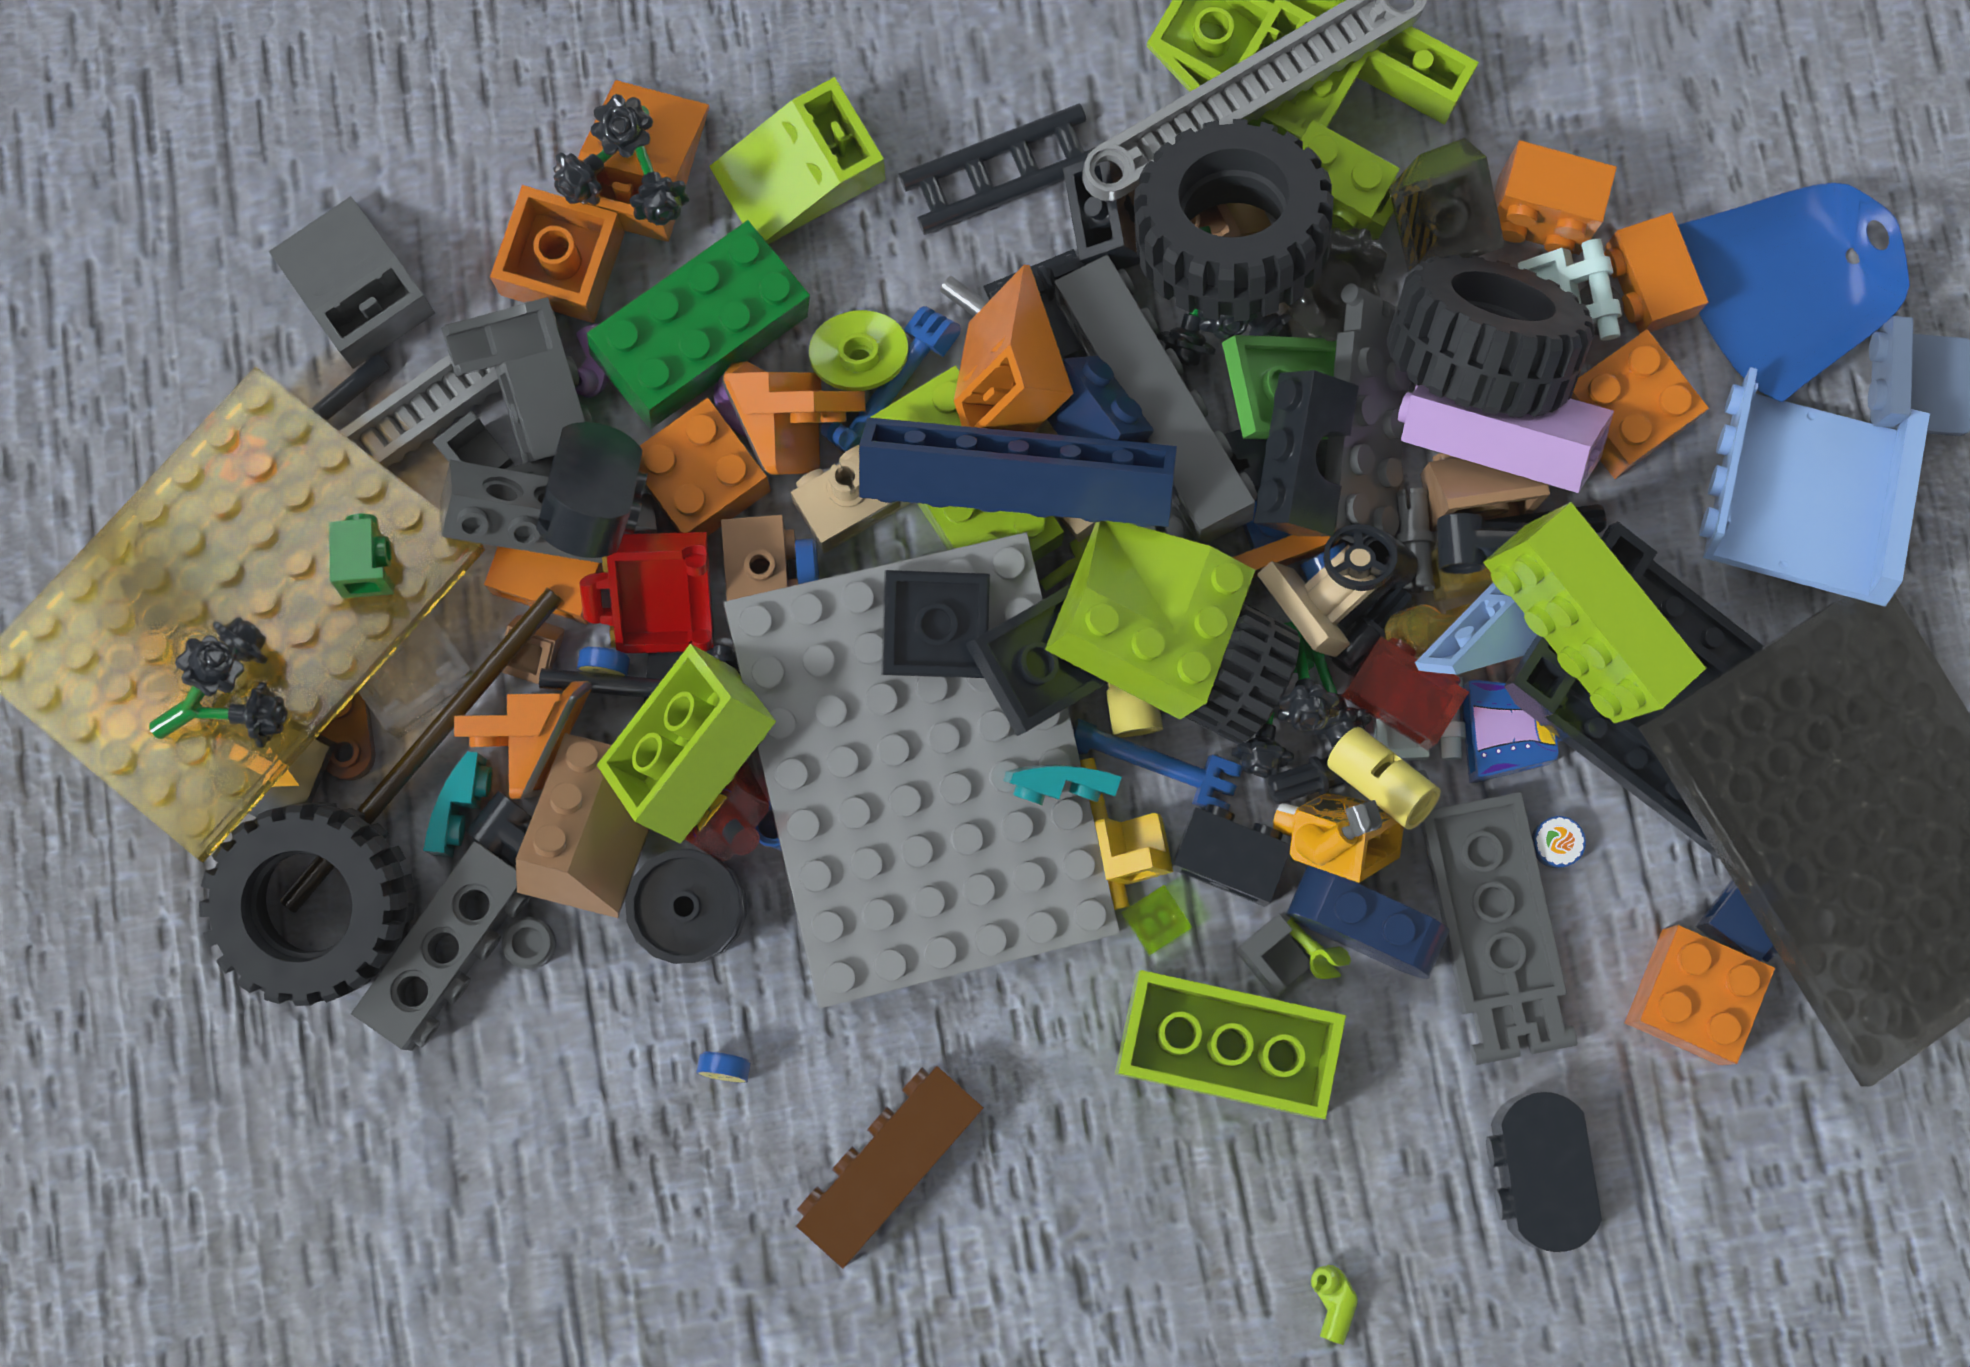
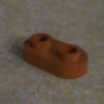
(354, 728)

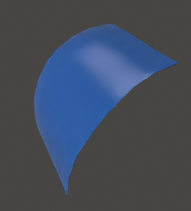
(1783, 283)

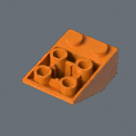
(671, 152)
(1011, 362)

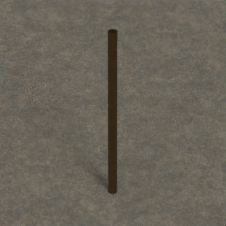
(432, 736)

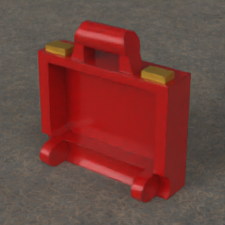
(656, 593)

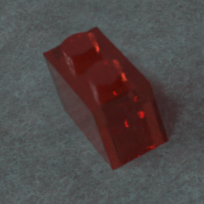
(1402, 696)

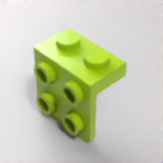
(1356, 176)

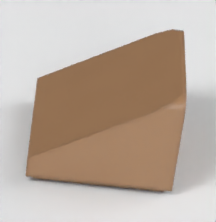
(537, 652)

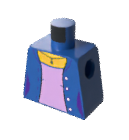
(1501, 735)

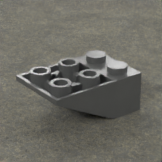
(352, 282)

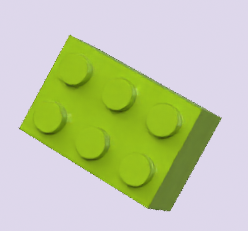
(685, 744)

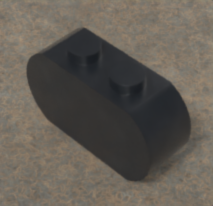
(592, 490)
(1544, 1172)

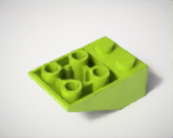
(800, 163)

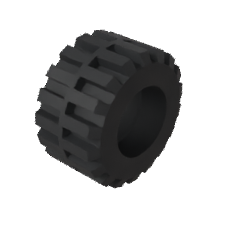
(1250, 677)

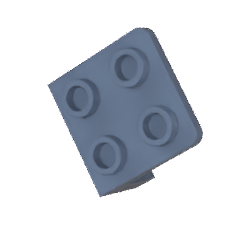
(1919, 375)

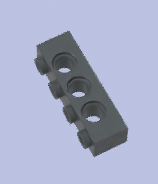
(504, 509)
(385, 1003)

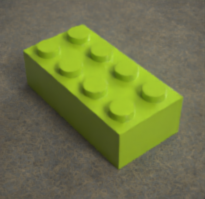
(961, 525)
(1593, 615)
(1230, 1045)

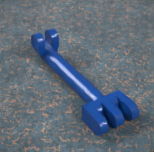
(928, 332)
(1205, 779)

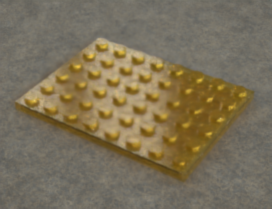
(210, 537)

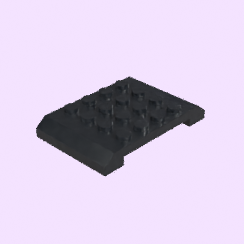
(1620, 748)

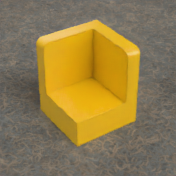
(1134, 848)

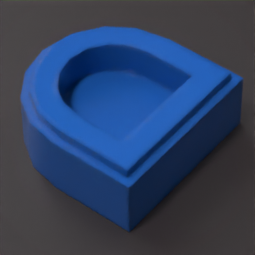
(806, 560)

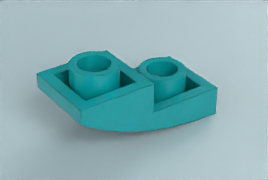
(1048, 780)
(462, 789)

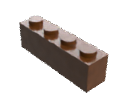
(889, 1166)

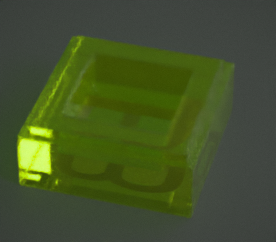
(1156, 920)

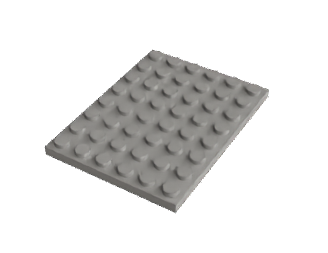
(895, 793)

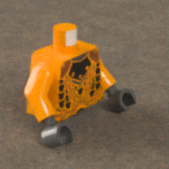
(1341, 835)

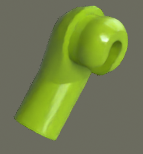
(1339, 1300)

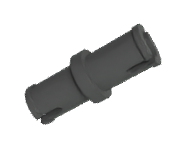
(1417, 536)

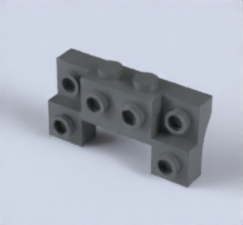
(531, 371)

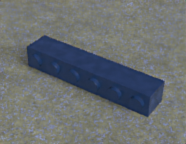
(1017, 472)

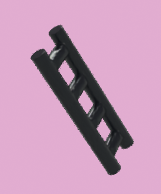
(972, 159)

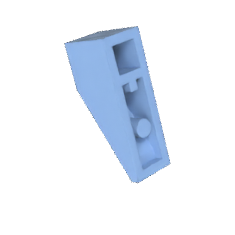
(1482, 636)

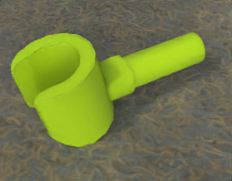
(1068, 567)
(1322, 959)

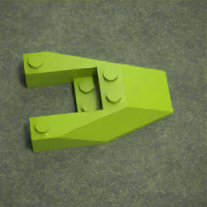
(1211, 36)

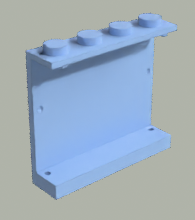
(1814, 495)

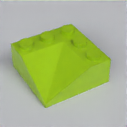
(1151, 614)

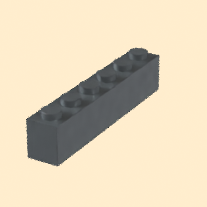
(1110, 325)

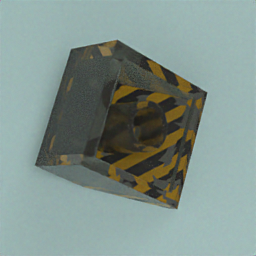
(1446, 205)

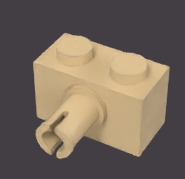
(832, 503)

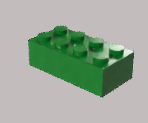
(698, 323)

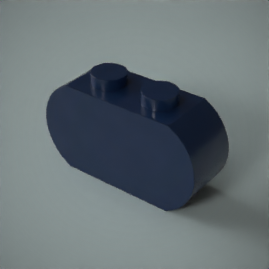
(1368, 922)

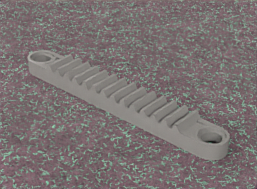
(1253, 85)
(420, 410)

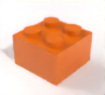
(1552, 197)
(557, 253)
(1647, 397)
(701, 471)
(1699, 995)

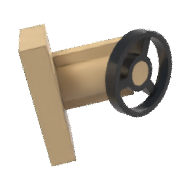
(1334, 590)

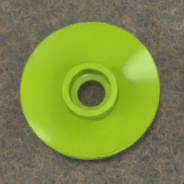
(858, 350)

